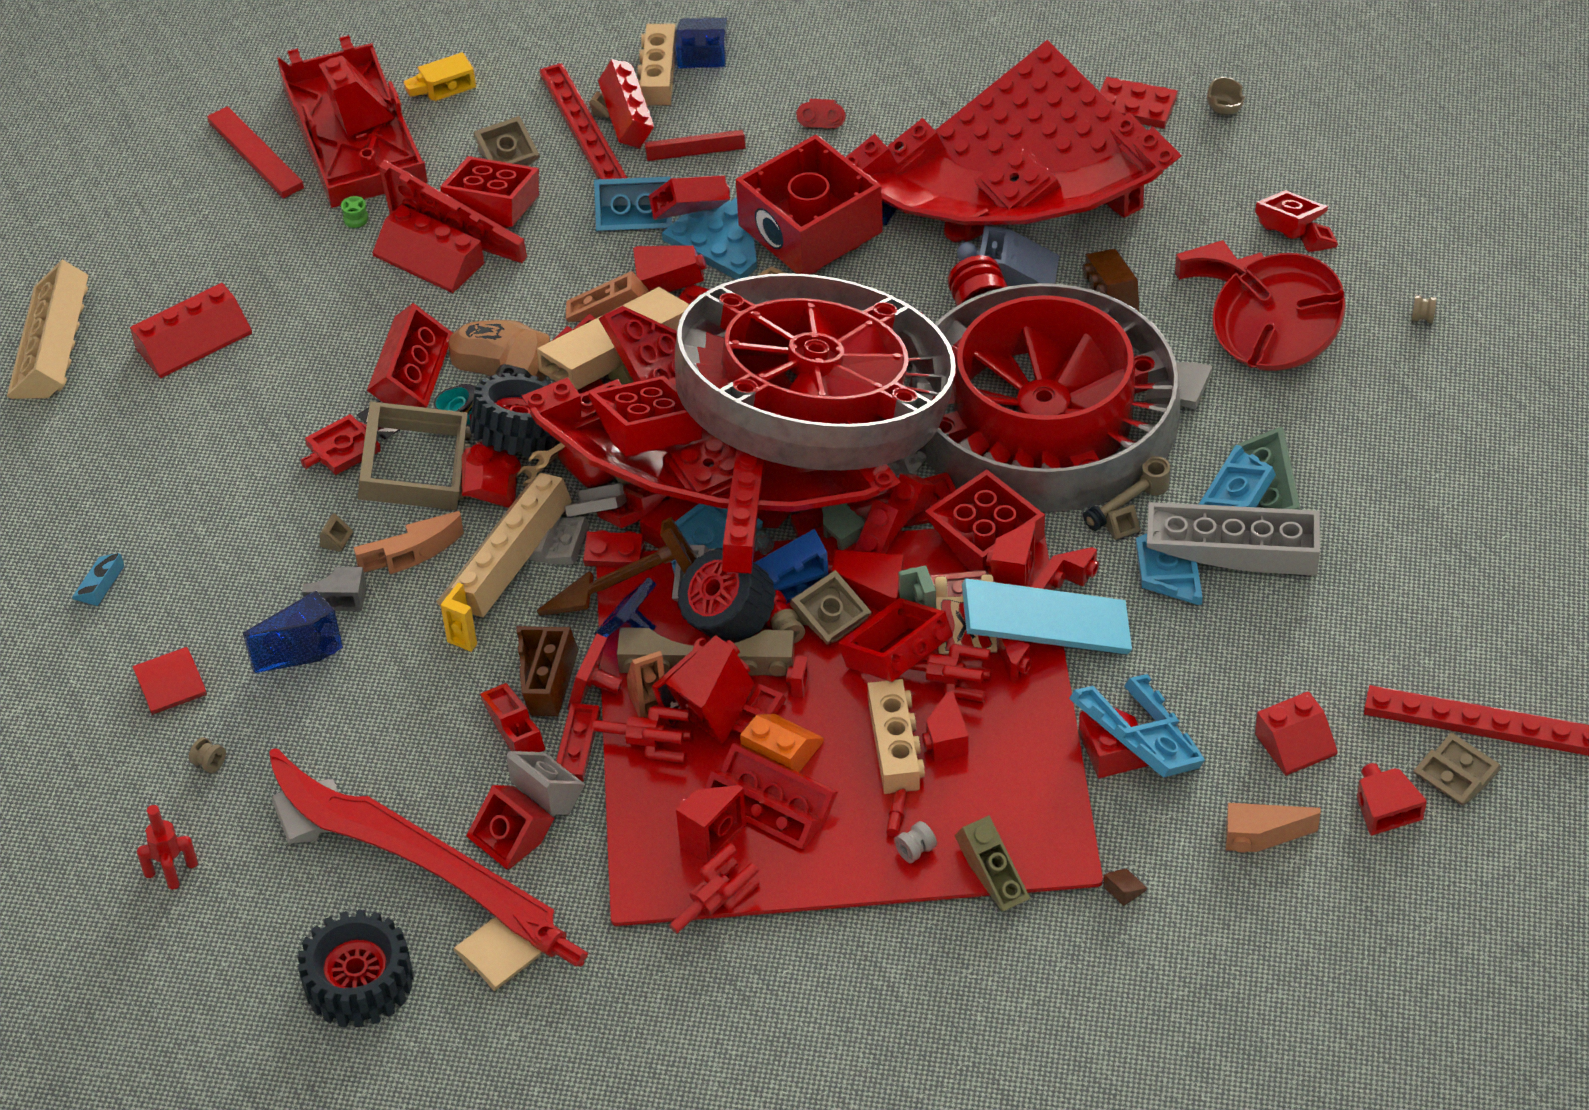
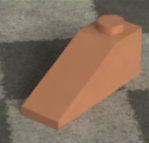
(605, 297)
(641, 677)
(1264, 826)

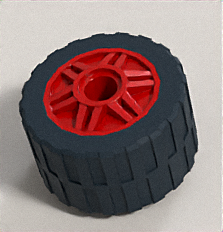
(725, 602)

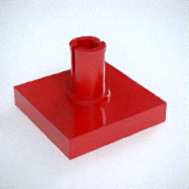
(590, 674)

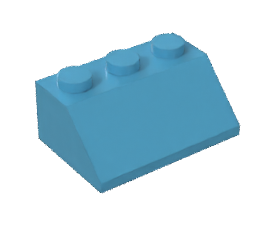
(626, 204)

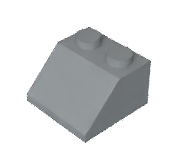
(544, 781)

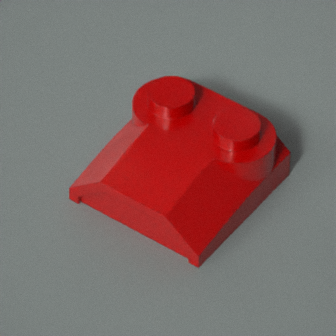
(1288, 213)
(489, 475)

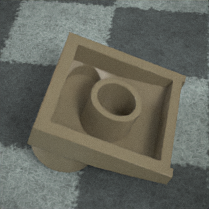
(507, 142)
(830, 608)

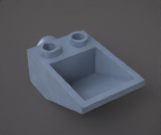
(1017, 256)

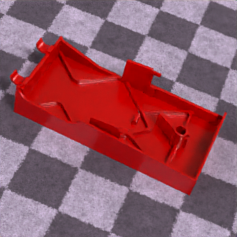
(342, 162)

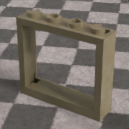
(419, 420)

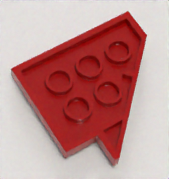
(641, 343)

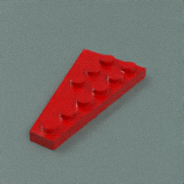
(411, 192)

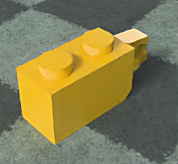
(442, 78)

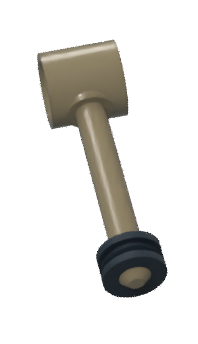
(1153, 481)

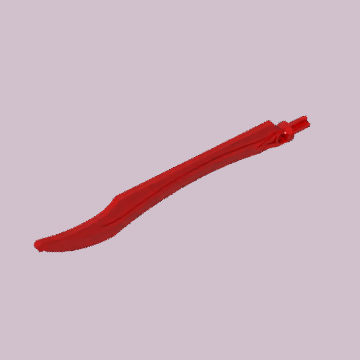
(381, 827)

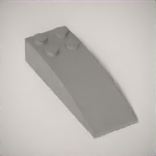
(1237, 536)

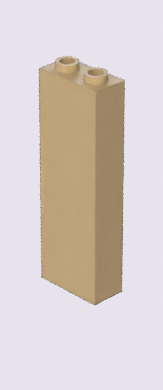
(588, 351)

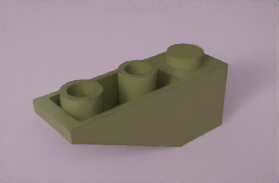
(992, 863)

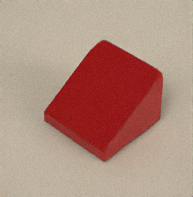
(1318, 238)

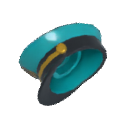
(456, 399)

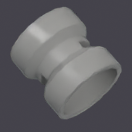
(916, 841)

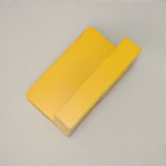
(458, 619)

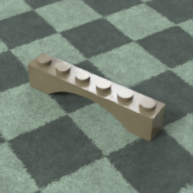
(764, 653)

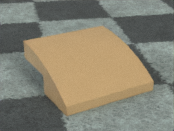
(496, 953)

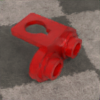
(821, 114)
(959, 232)

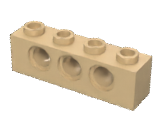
(657, 63)
(894, 736)

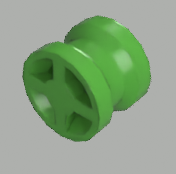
(354, 212)

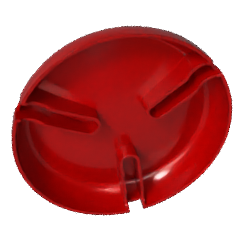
(1279, 312)

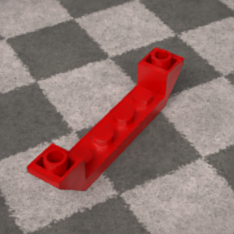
(1071, 566)

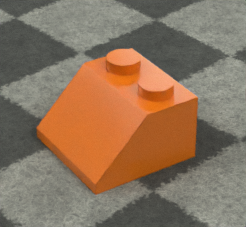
(781, 740)

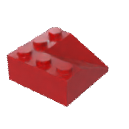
(494, 188)
(645, 416)
(978, 515)

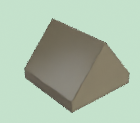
(1123, 522)
(335, 534)

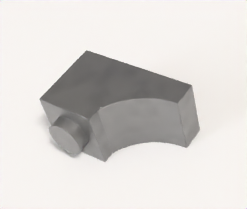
(342, 589)

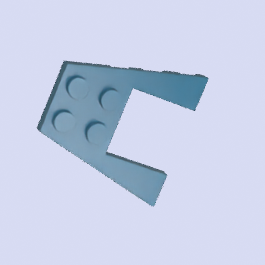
(1156, 742)

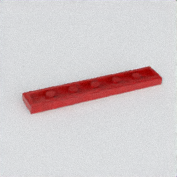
(255, 152)

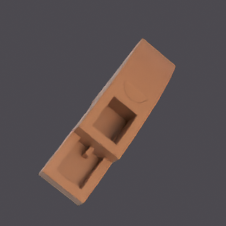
(420, 543)

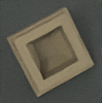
(598, 105)

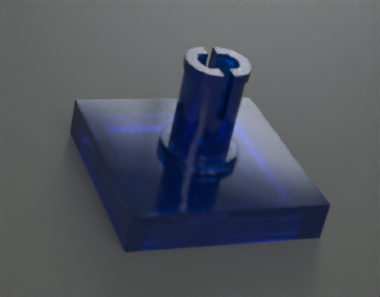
(628, 611)

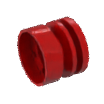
(975, 277)

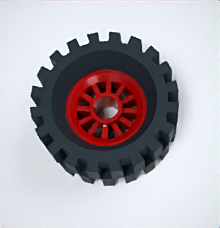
(504, 418)
(349, 947)

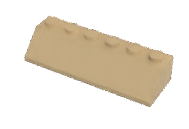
(49, 333)
(511, 542)

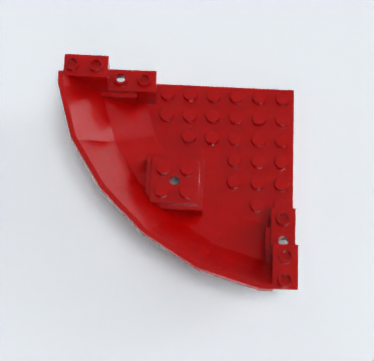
(1030, 124)
(682, 469)

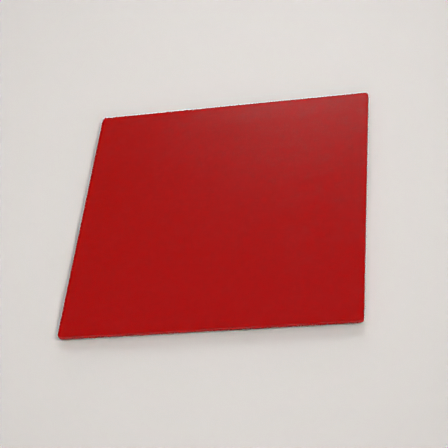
(1018, 770)

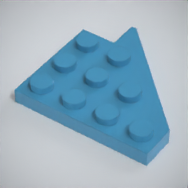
(717, 238)

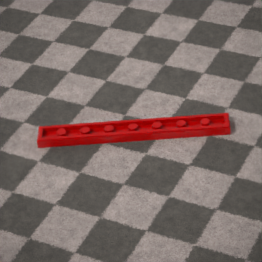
(581, 123)

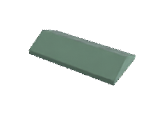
(1273, 449)

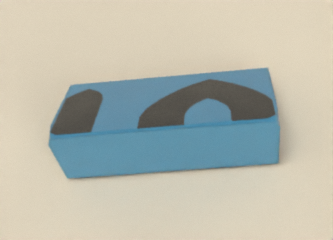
(99, 579)

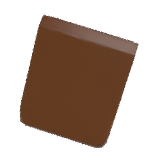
(1123, 885)

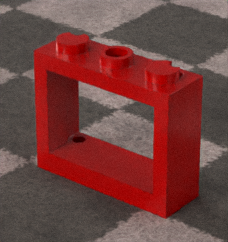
(930, 631)

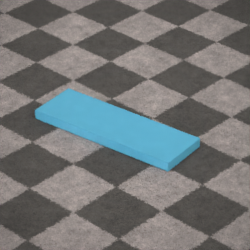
(1046, 616)

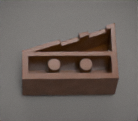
(1111, 276)
(545, 666)

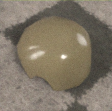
(1225, 96)

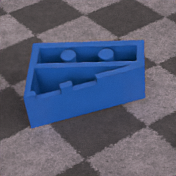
(796, 565)

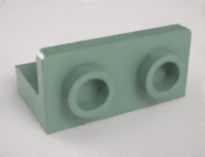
(917, 586)

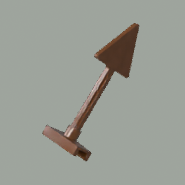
(577, 595)

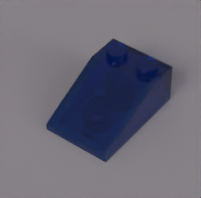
(701, 42)
(294, 635)

